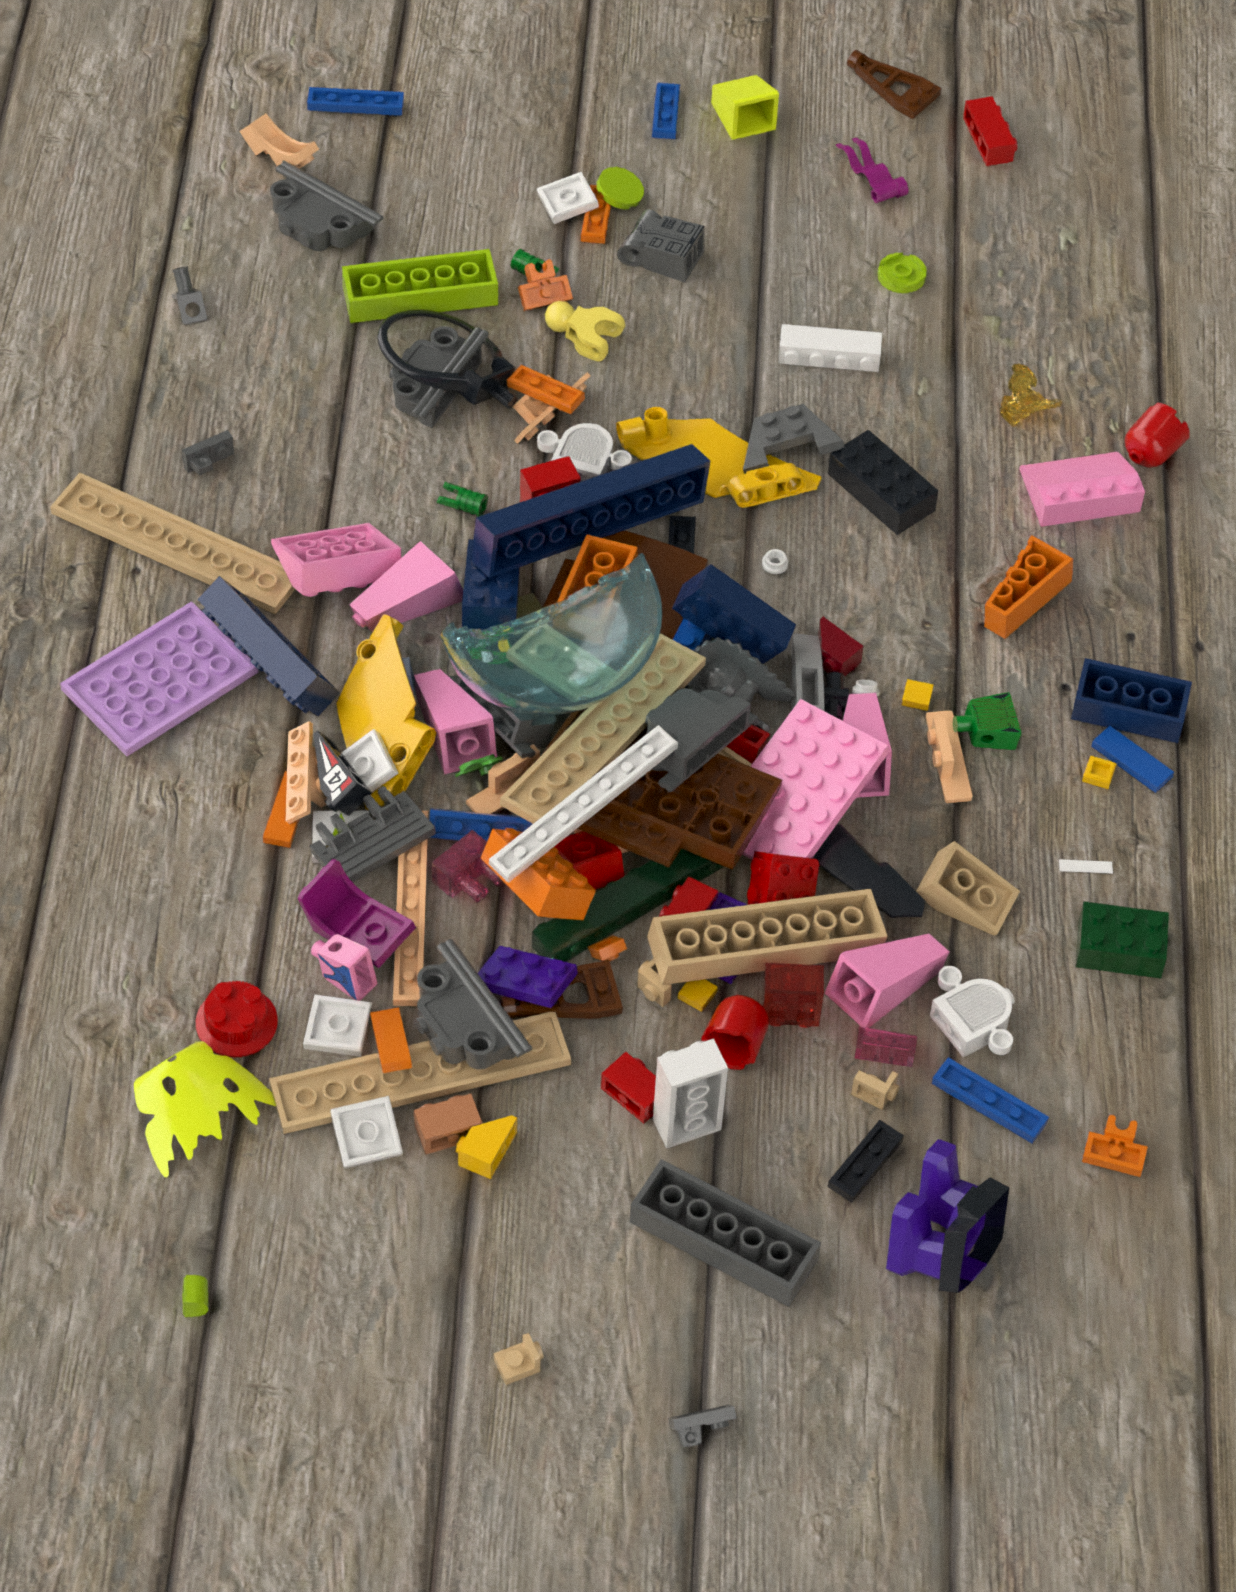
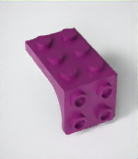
(341, 908)

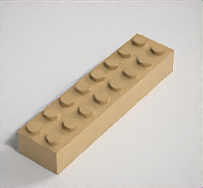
(749, 936)

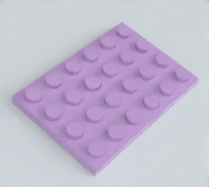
(158, 678)

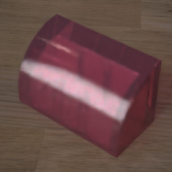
(885, 1046)

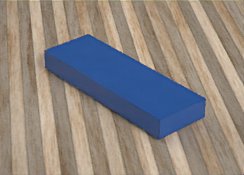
(666, 111)
(1132, 759)

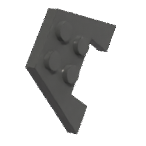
(786, 430)

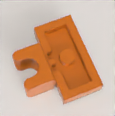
(543, 287)
(1115, 1149)

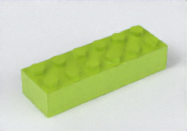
(420, 283)

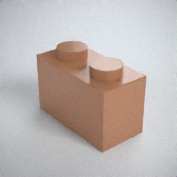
(445, 1122)

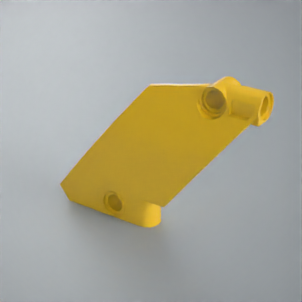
(725, 451)
(383, 700)

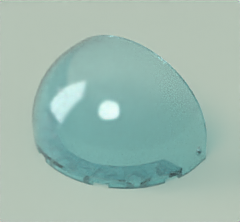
(567, 651)

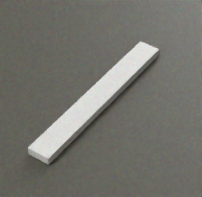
(583, 803)

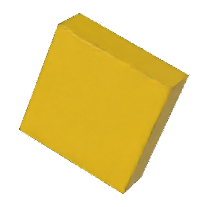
(917, 695)
(1099, 772)
(698, 993)

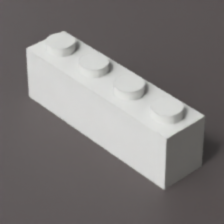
(830, 348)

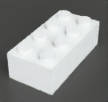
(689, 1093)

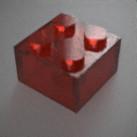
(793, 994)

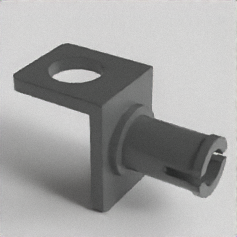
(186, 295)

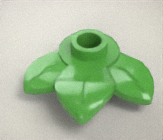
(483, 765)

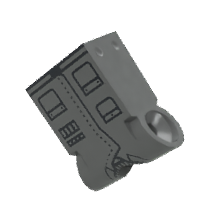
(664, 245)

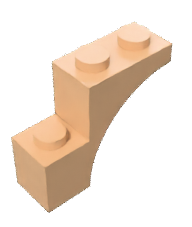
(267, 137)

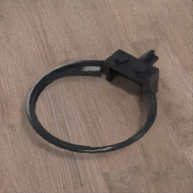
(471, 385)

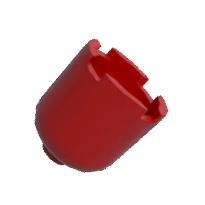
(1156, 436)
(738, 1030)

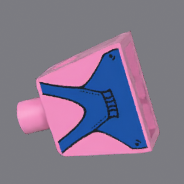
(346, 965)

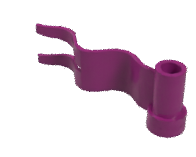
(878, 175)

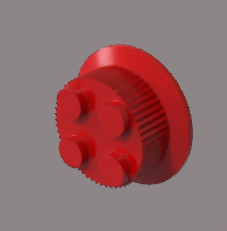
(236, 1019)

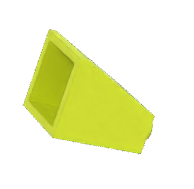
(746, 106)

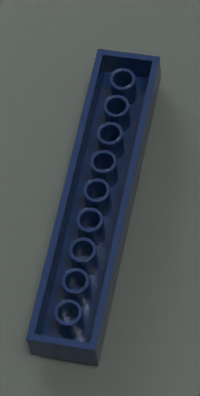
(591, 507)

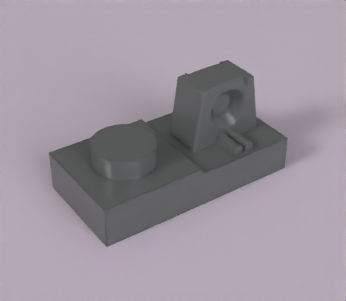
(202, 454)
(689, 1425)

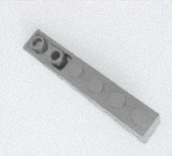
(807, 670)

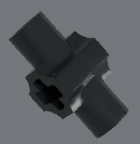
(835, 695)

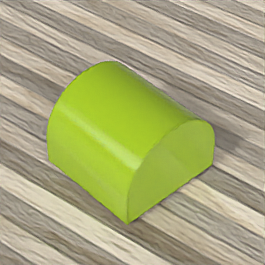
(194, 1296)

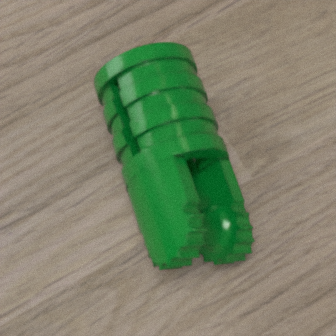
(523, 258)
(466, 500)

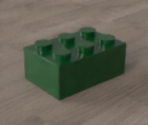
(1122, 940)

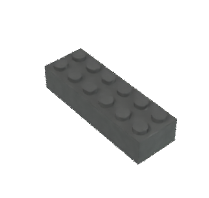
(725, 1232)

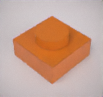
(607, 948)

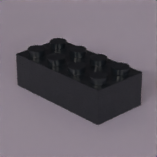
(883, 482)

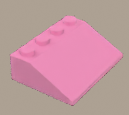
(1083, 488)
(336, 558)

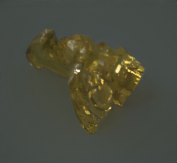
(1024, 400)

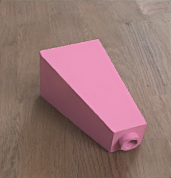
(408, 589)
(865, 714)
(460, 722)
(881, 976)

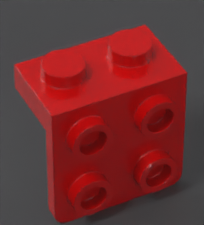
(781, 877)

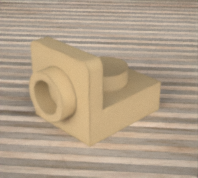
(873, 1090)
(519, 1360)

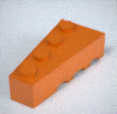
(1028, 586)

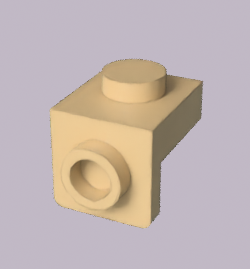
(651, 984)

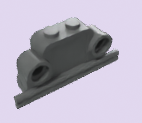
(317, 212)
(444, 353)
(701, 726)
(516, 728)
(464, 1015)

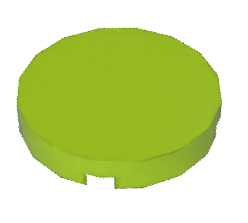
(620, 187)
(902, 273)

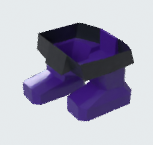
(967, 1211)

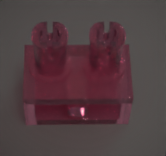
(461, 865)

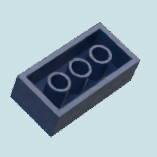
(487, 599)
(733, 613)
(1131, 700)

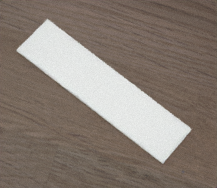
(1085, 866)

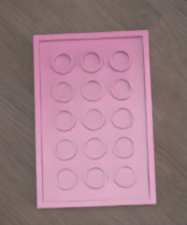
(821, 774)

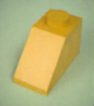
(486, 1145)

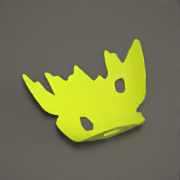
(197, 1099)

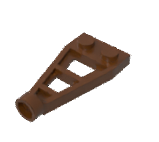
(912, 101)
(600, 989)

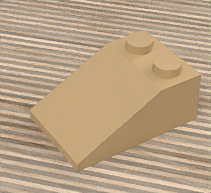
(967, 889)

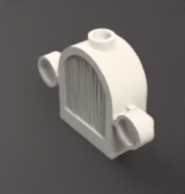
(588, 448)
(973, 1013)

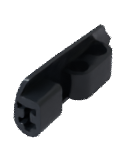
(857, 869)

